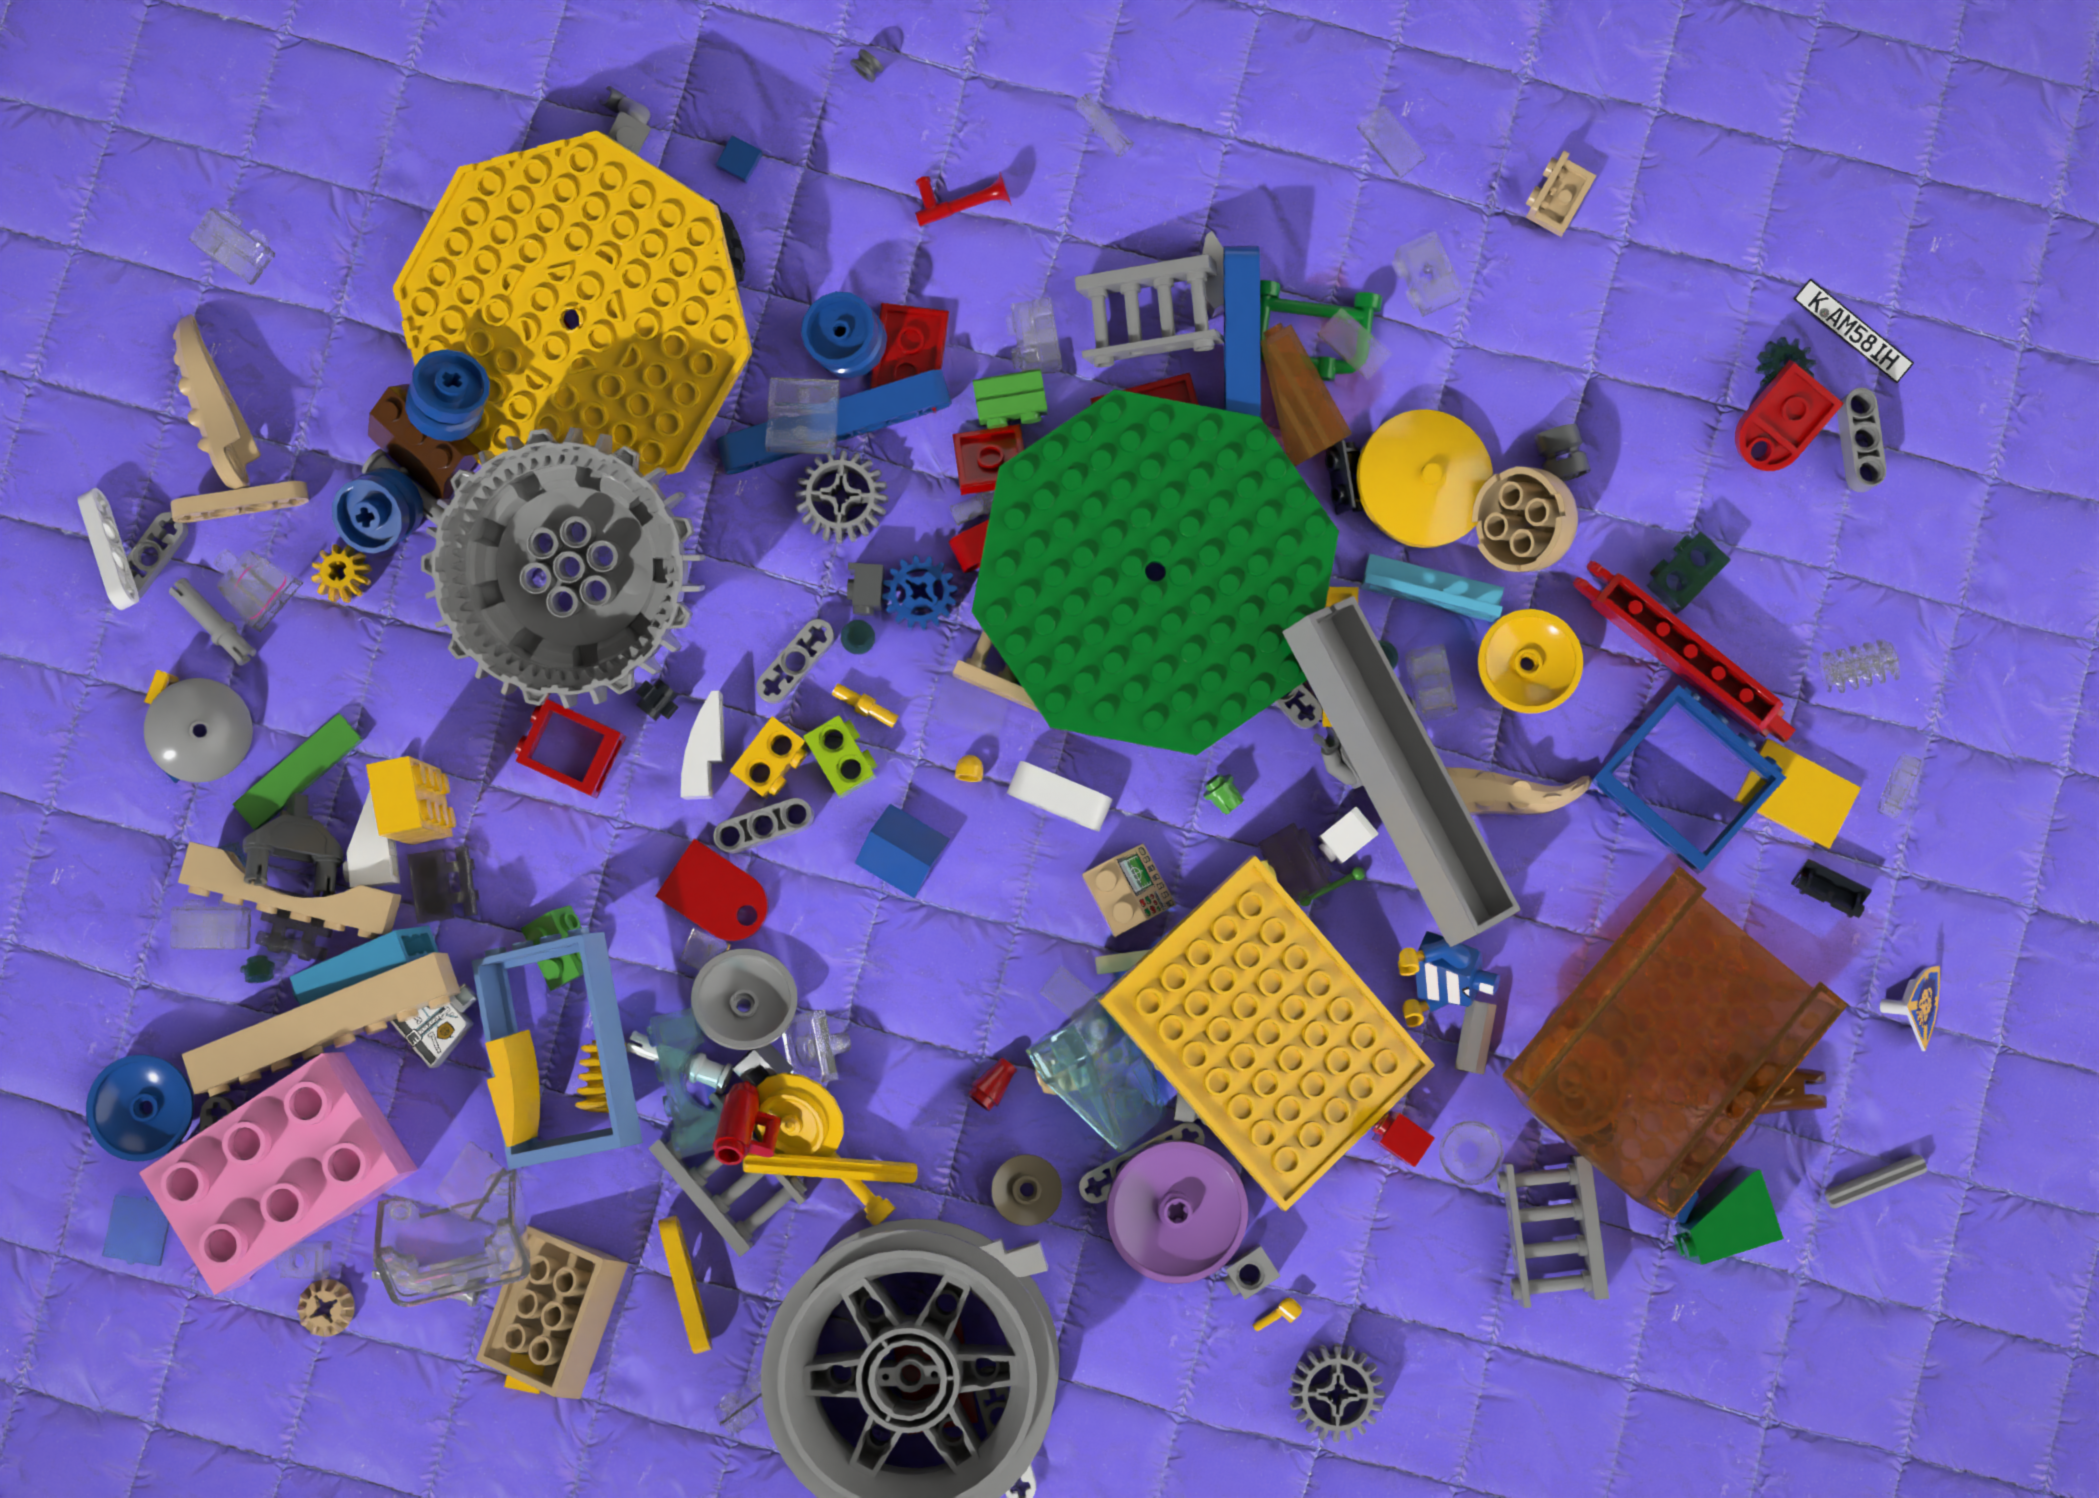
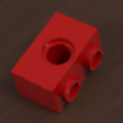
(1402, 1138)

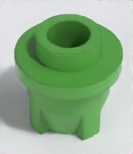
(1223, 793)

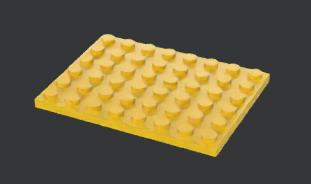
(1266, 1032)

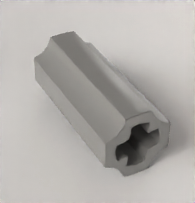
(1475, 1037)

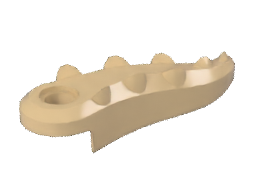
(213, 408)
(1502, 794)

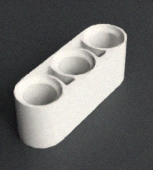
(1059, 796)

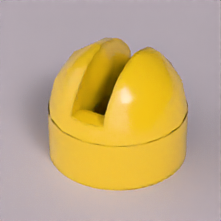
(969, 769)

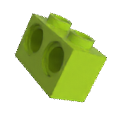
(833, 760)

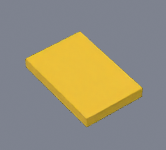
(1808, 801)

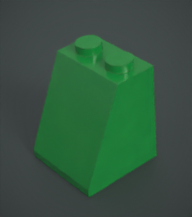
(1729, 1219)

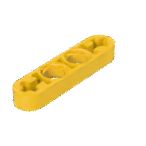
(685, 1284)

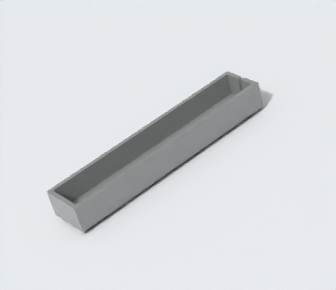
(1401, 771)

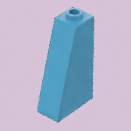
(362, 963)

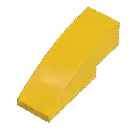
(515, 1086)

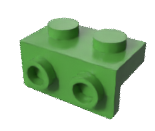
(561, 969)

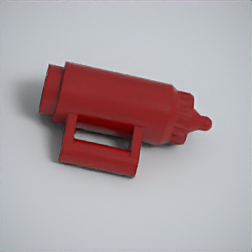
(737, 1125)

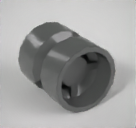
(1559, 442)

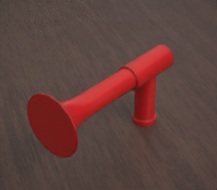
(935, 212)

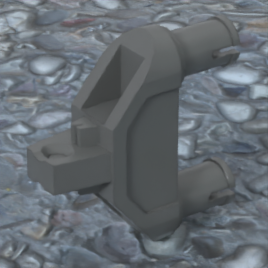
(296, 838)

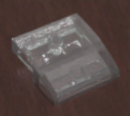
(802, 415)

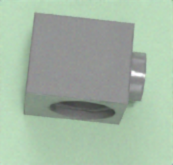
(1266, 1275)

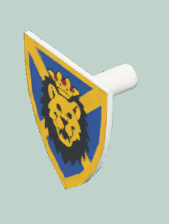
(1918, 1003)

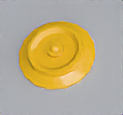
(807, 1112)

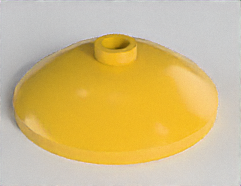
(1550, 648)

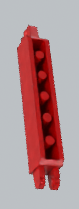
(1686, 653)

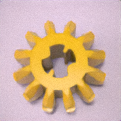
(329, 577)

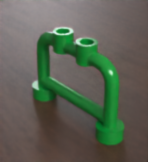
(1363, 311)

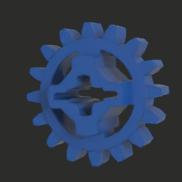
(929, 580)

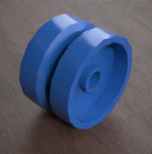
(844, 334)
(447, 395)
(377, 510)

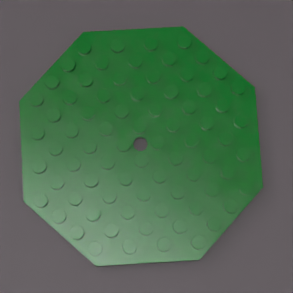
(1070, 552)

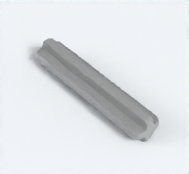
(1875, 1181)

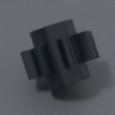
(657, 699)

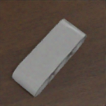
(1868, 425)
(746, 825)

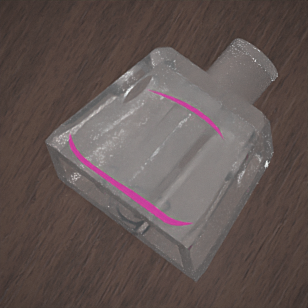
(254, 586)

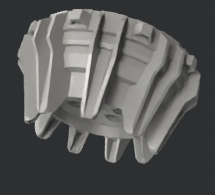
(492, 547)

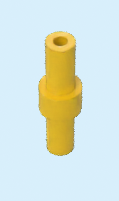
(865, 705)

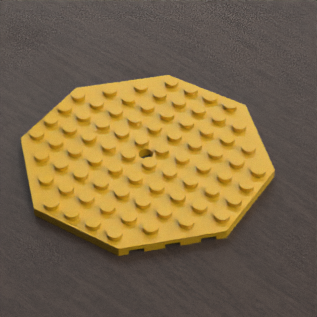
(594, 235)

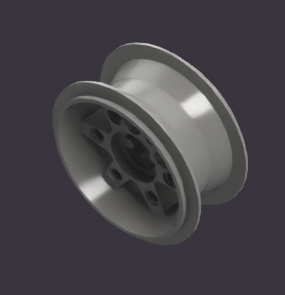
(797, 1377)

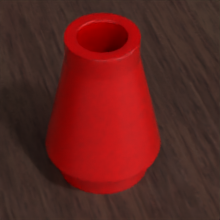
(991, 1086)

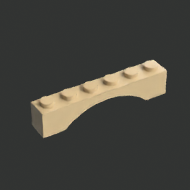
(221, 871)

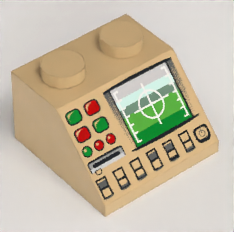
(1128, 890)

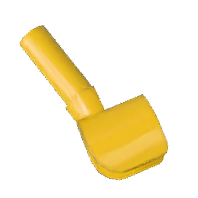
(1287, 1308)

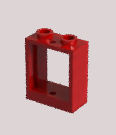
(601, 762)

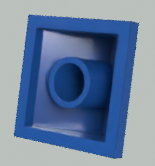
(901, 850)

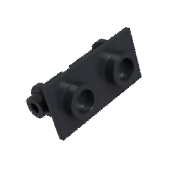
(1341, 463)
(1831, 887)

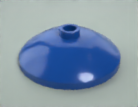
(117, 1110)

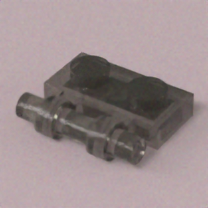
(432, 886)
(277, 941)

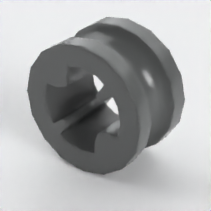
(866, 65)

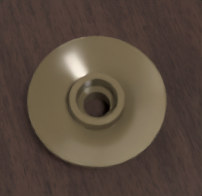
(1026, 1209)

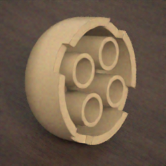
(1525, 519)

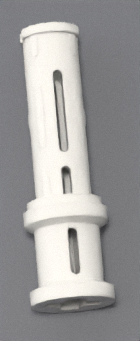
(697, 1067)

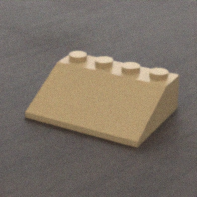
(554, 1314)

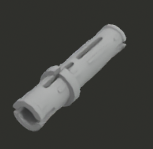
(222, 632)

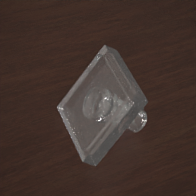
(812, 1047)

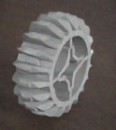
(826, 496)
(1319, 1392)

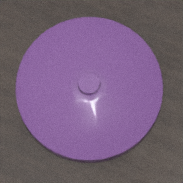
(1176, 1211)

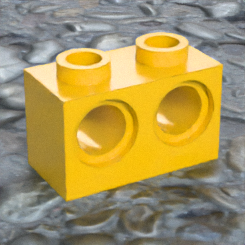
(762, 753)

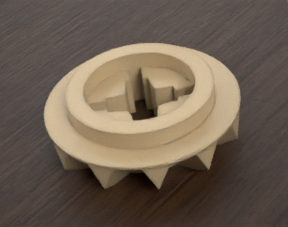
(341, 1313)

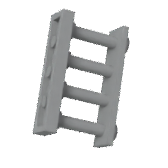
(1129, 283)
(717, 1206)
(1586, 1244)

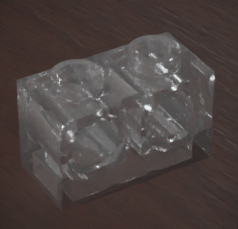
(1431, 683)

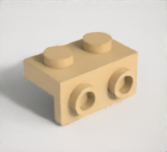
(1561, 194)

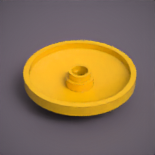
(1422, 477)

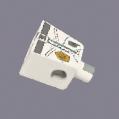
(438, 1030)

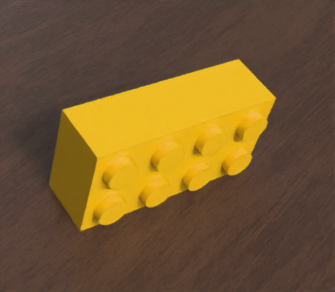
(410, 800)

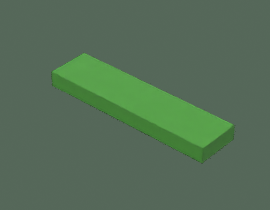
(298, 771)

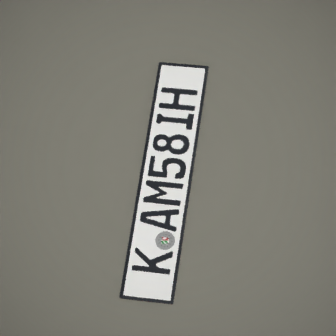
(1853, 331)

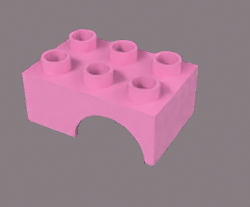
(278, 1170)

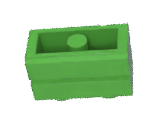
(1010, 398)

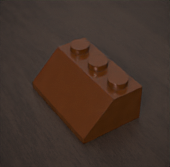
(427, 459)

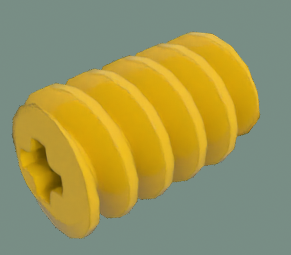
(595, 1090)

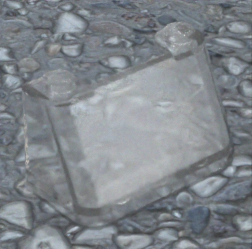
(446, 1255)

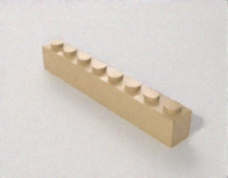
(320, 1024)

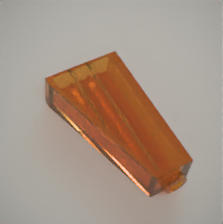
(1301, 401)

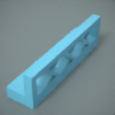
(1432, 588)

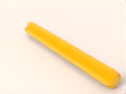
(831, 1167)

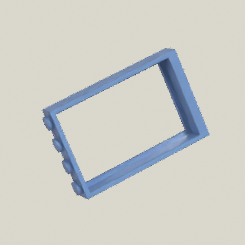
(500, 1020)

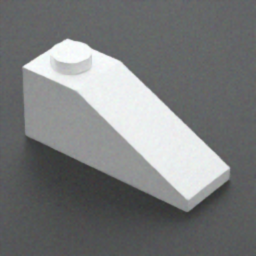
(370, 857)

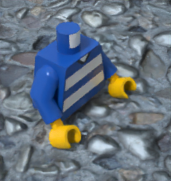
(1443, 976)

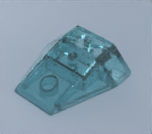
(1101, 1075)

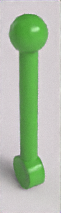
(1357, 873)

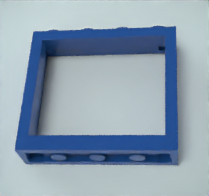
(1716, 726)

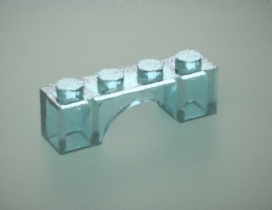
(675, 1039)

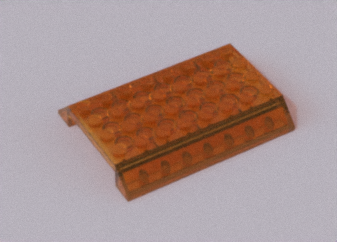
(1670, 1047)

